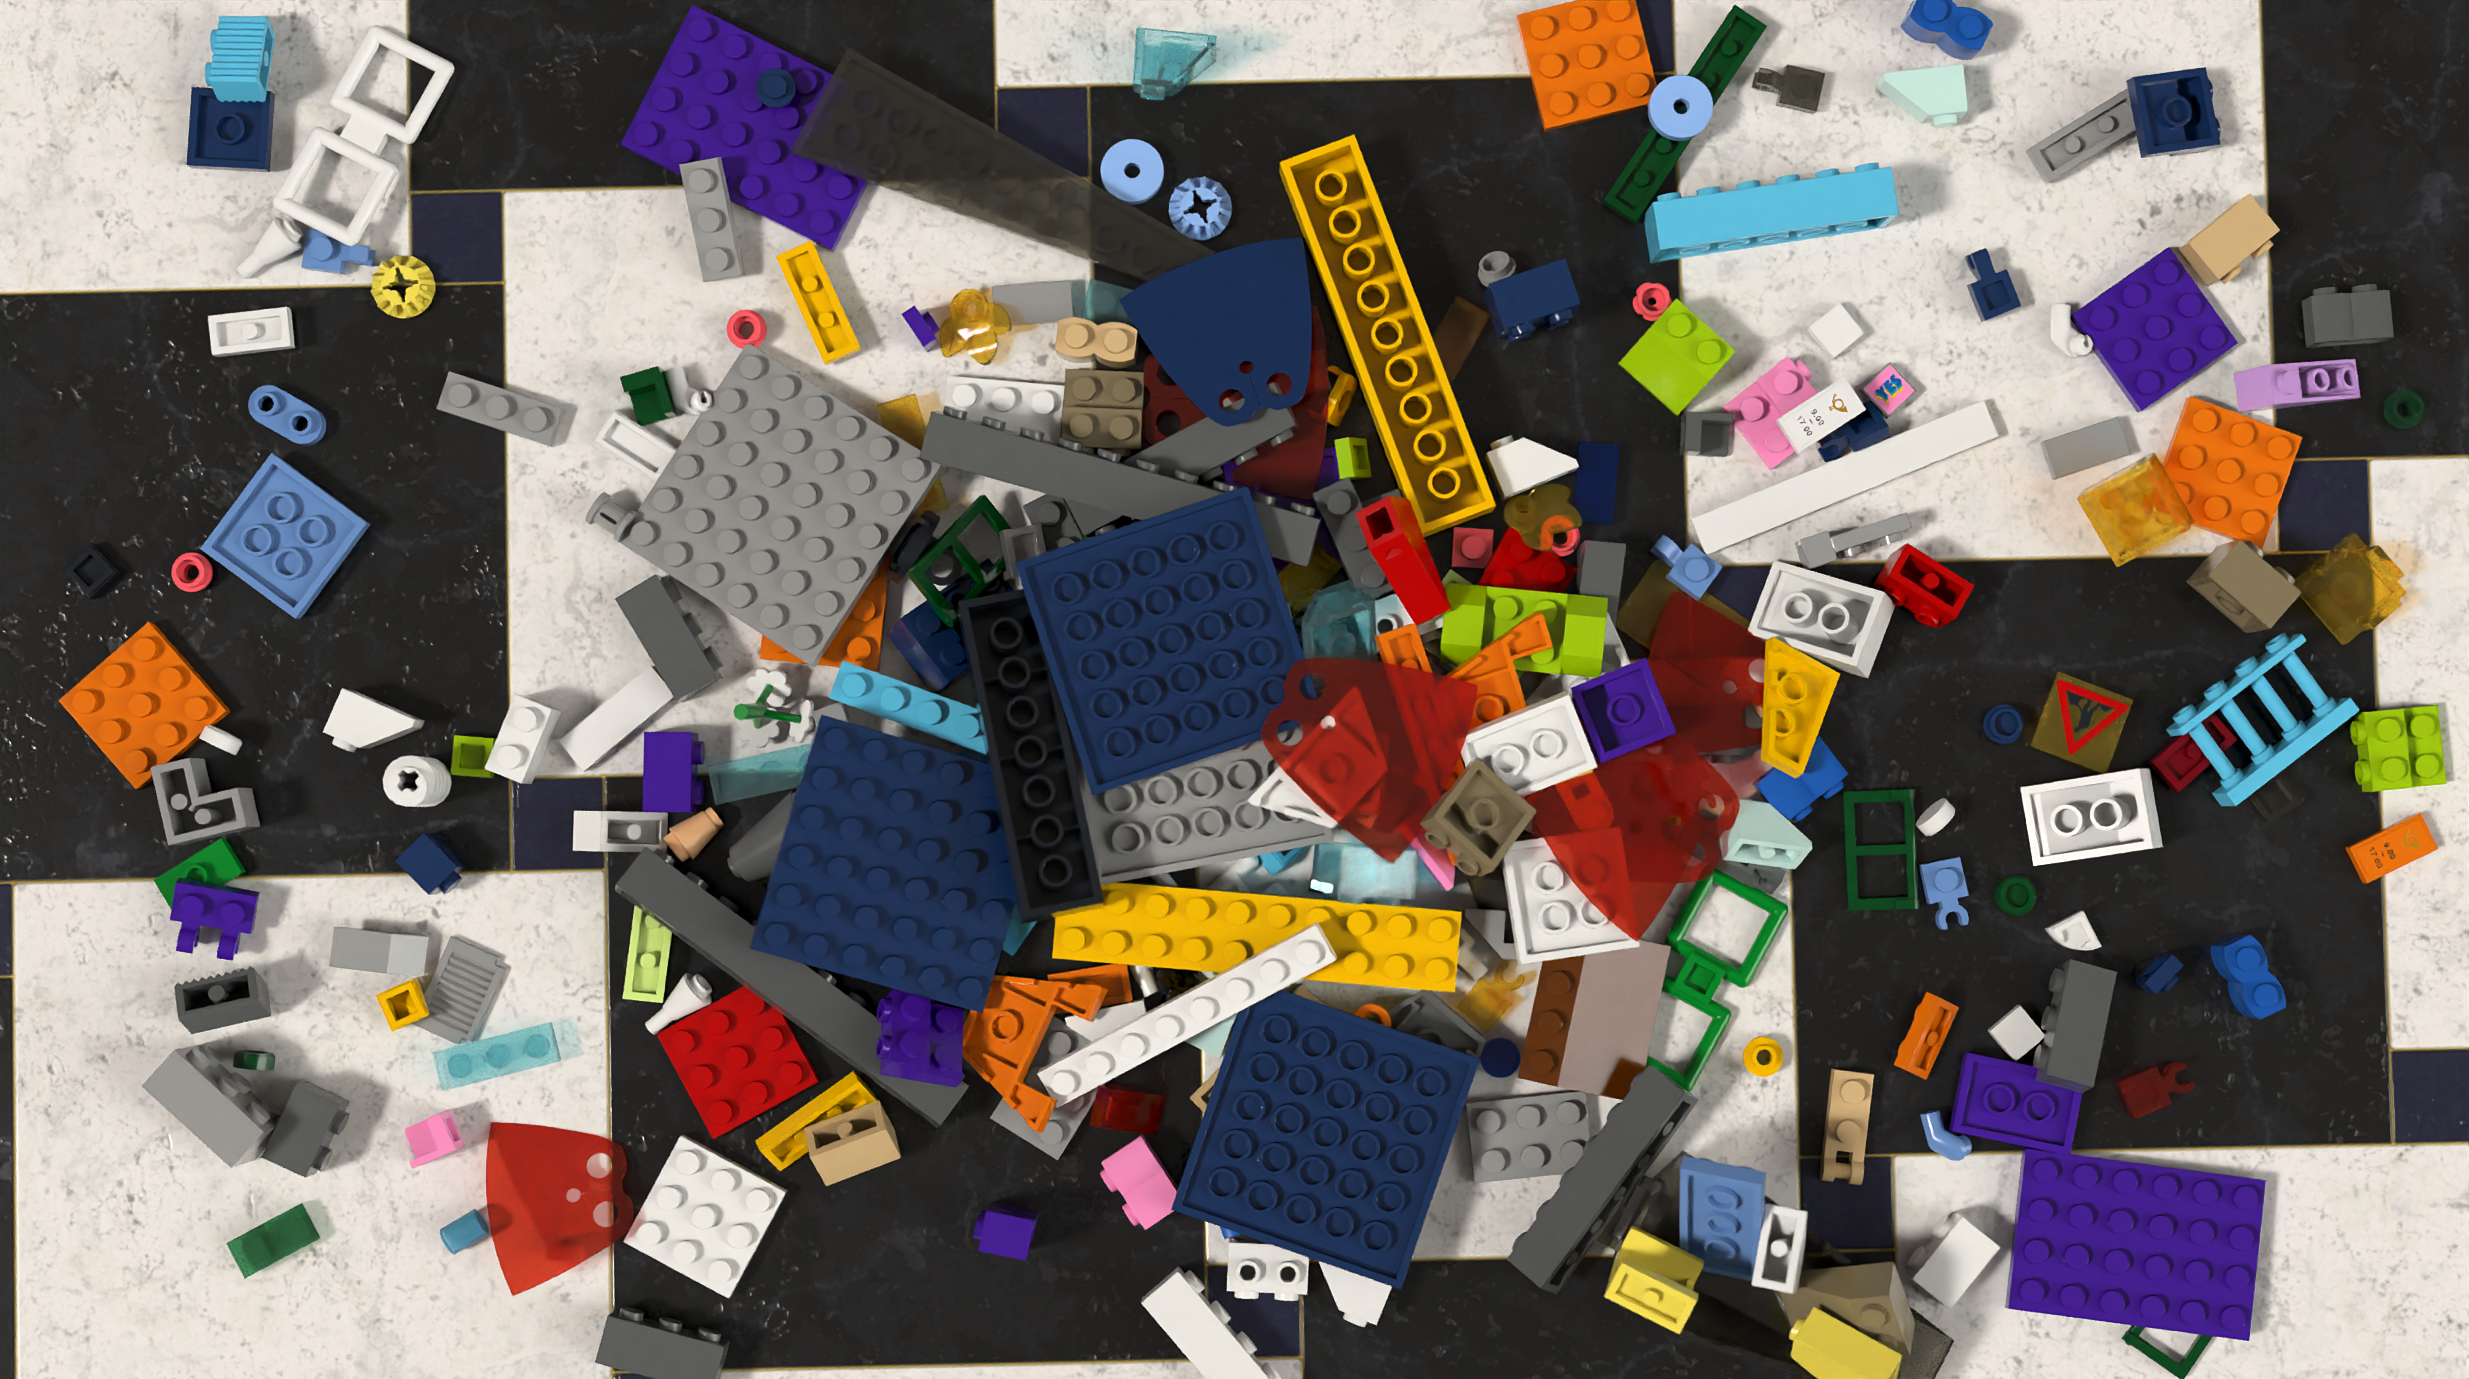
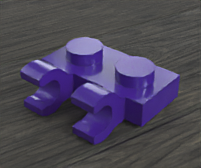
(216, 907)

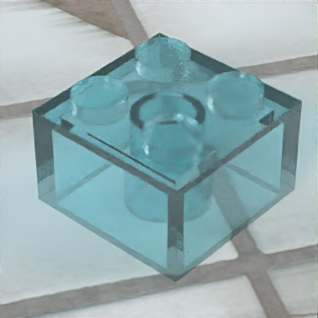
(1359, 874)

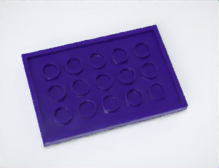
(709, 108)
(2135, 1244)

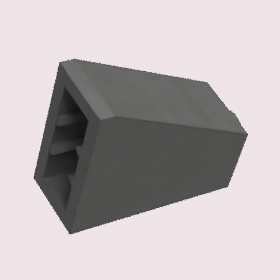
(1600, 572)

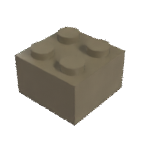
(2245, 585)

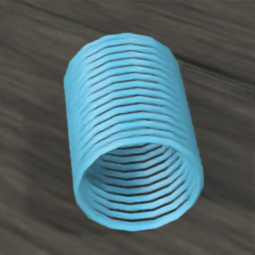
(471, 1234)

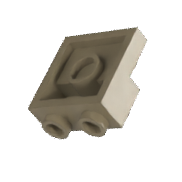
(1104, 410)
(1477, 819)

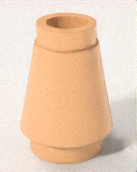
(693, 834)

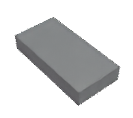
(1035, 302)
(2085, 448)

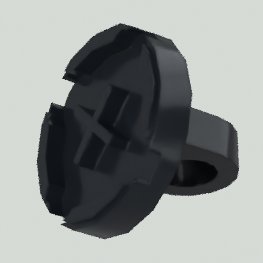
(914, 546)

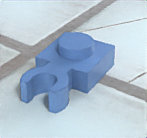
(1945, 883)

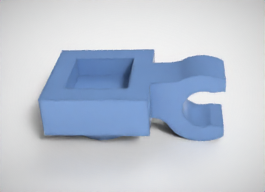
(330, 255)
(1690, 569)

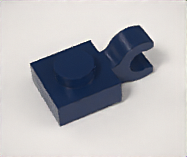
(1992, 291)
(1857, 433)

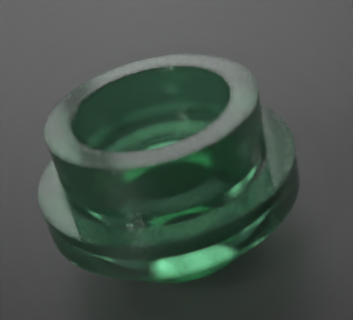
(2415, 409)

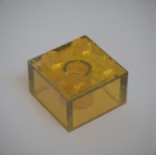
(2135, 509)

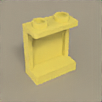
(1654, 1279)

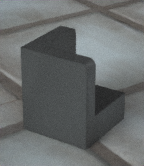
(1705, 434)

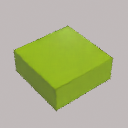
(1353, 458)
(471, 756)

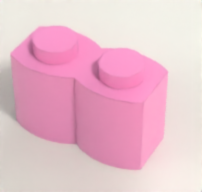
(1141, 1181)

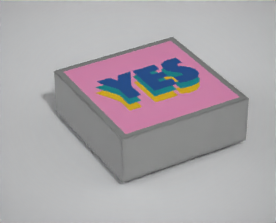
(1887, 390)

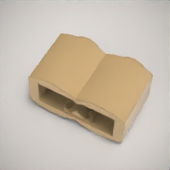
(1084, 342)

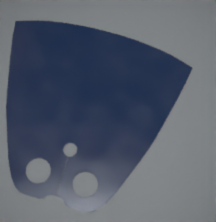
(1229, 311)

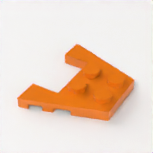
(1494, 669)
(1010, 1030)

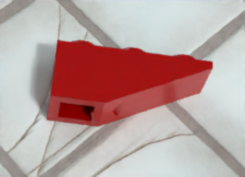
(1404, 557)

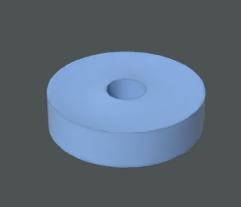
(1680, 89)
(1138, 154)

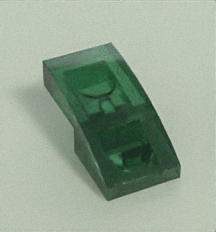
(273, 1240)

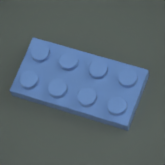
(1721, 1215)

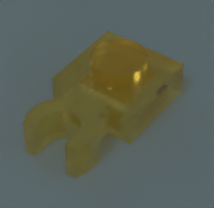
(1486, 1000)

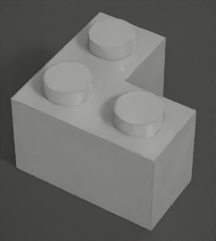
(190, 808)

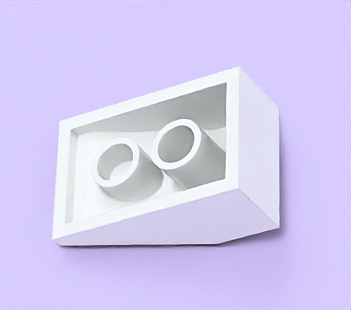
(1823, 617)
(2091, 816)

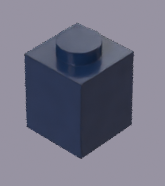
(432, 865)

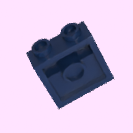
(2174, 113)

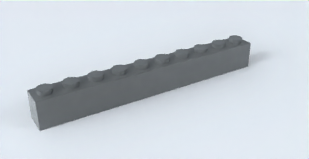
(1100, 478)
(786, 985)

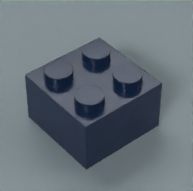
(1531, 301)

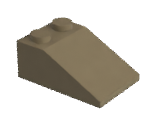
(1859, 1296)

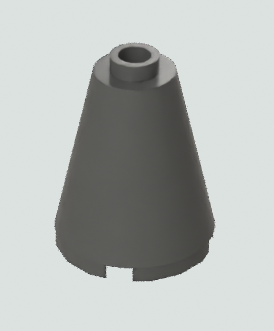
(757, 849)

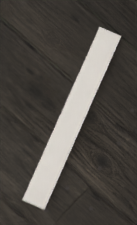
(1843, 478)

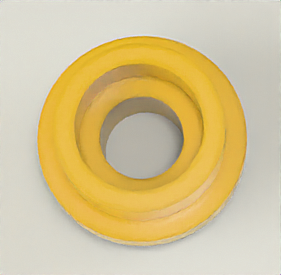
(1750, 1056)

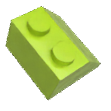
(1676, 357)

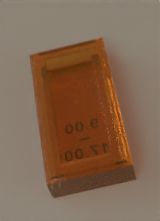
(1458, 334)

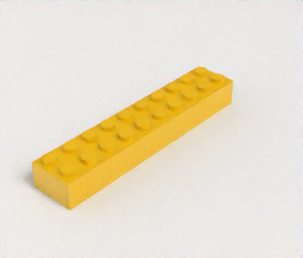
(1386, 335)
(1224, 927)

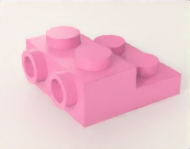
(1765, 402)

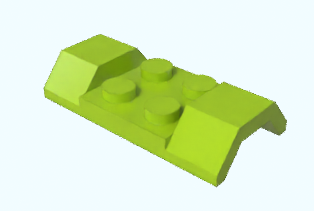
(1487, 612)

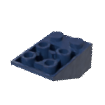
(933, 647)

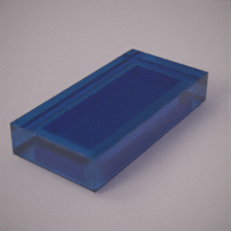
(1596, 482)

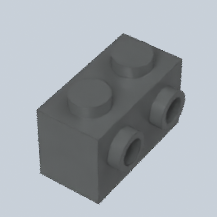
(307, 1129)

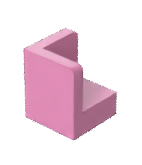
(433, 1138)

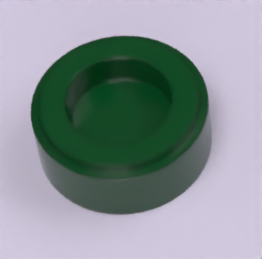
(2015, 895)
(254, 1060)

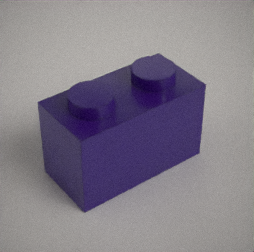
(672, 772)
(1006, 1230)

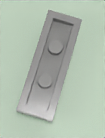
(2083, 138)
(712, 219)
(500, 409)

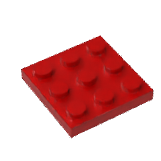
(737, 1059)

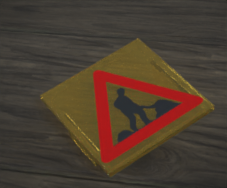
(2081, 723)

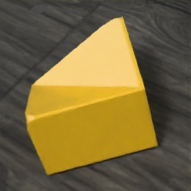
(403, 1004)

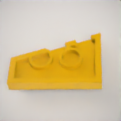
(1793, 705)

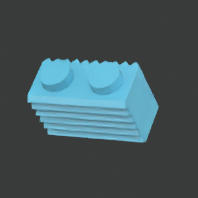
(241, 58)

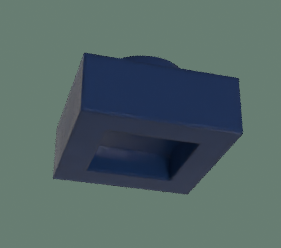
(2160, 974)

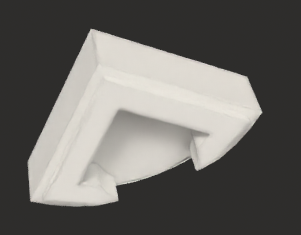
(2074, 932)

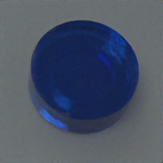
(1500, 1057)

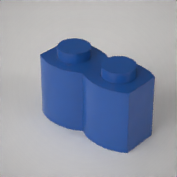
(1954, 29)
(1793, 796)
(2250, 985)

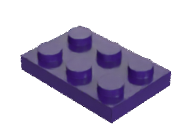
(2007, 1105)

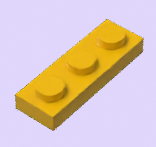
(818, 302)
(788, 1140)

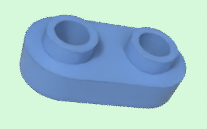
(285, 414)

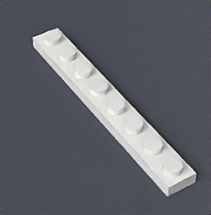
(1187, 1014)

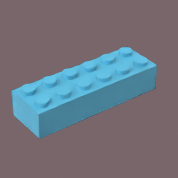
(1770, 213)

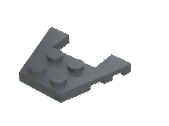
(1435, 1021)

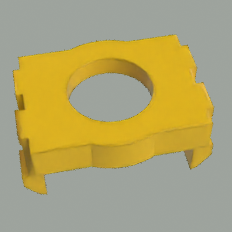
(1340, 395)

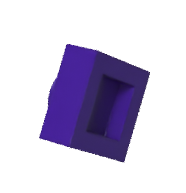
(923, 327)

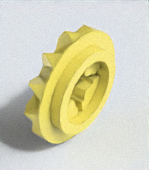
(416, 298)

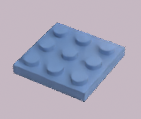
(285, 536)

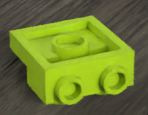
(2398, 748)

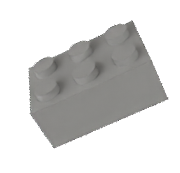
(214, 1104)

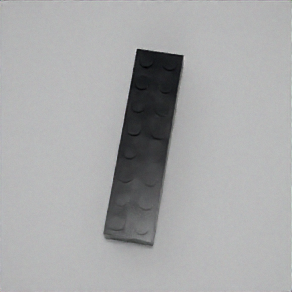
(1029, 759)

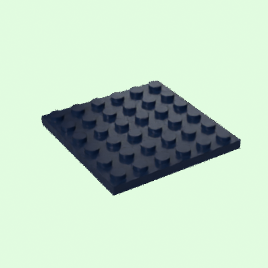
(1165, 638)
(891, 868)
(1326, 1135)

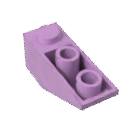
(2296, 384)

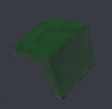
(649, 396)

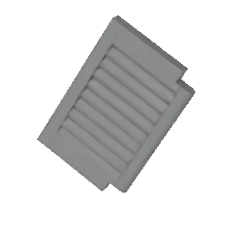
(461, 991)

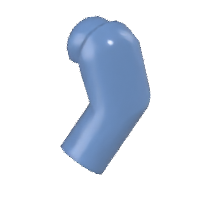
(1942, 1141)

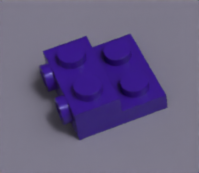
(1622, 711)
(920, 1039)

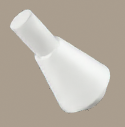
(278, 241)
(688, 996)

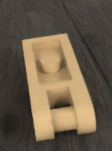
(1846, 1125)

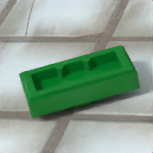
(212, 865)

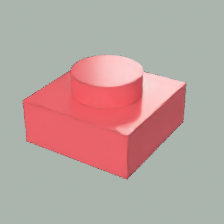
(1471, 548)

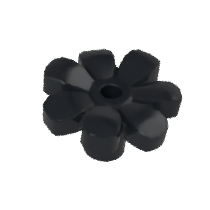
(1174, 982)

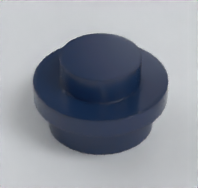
(775, 88)
(2003, 724)

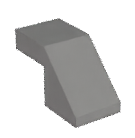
(1491, 927)
(378, 951)

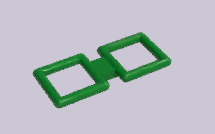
(1703, 971)

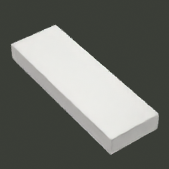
(617, 718)

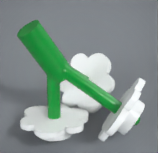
(759, 722)

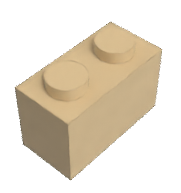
(2229, 240)
(852, 1143)

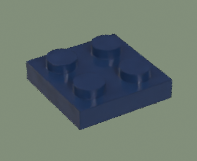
(229, 133)

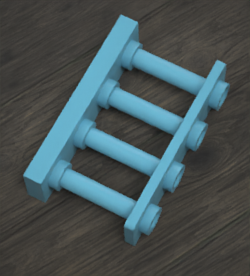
(2298, 736)

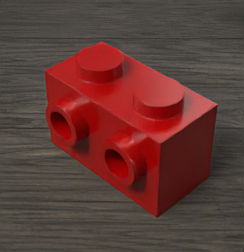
(1923, 586)

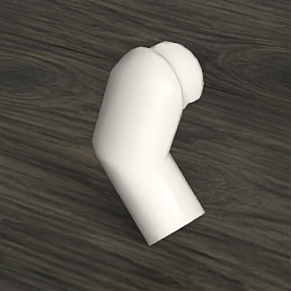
(2066, 337)
(685, 397)

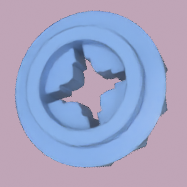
(1191, 224)

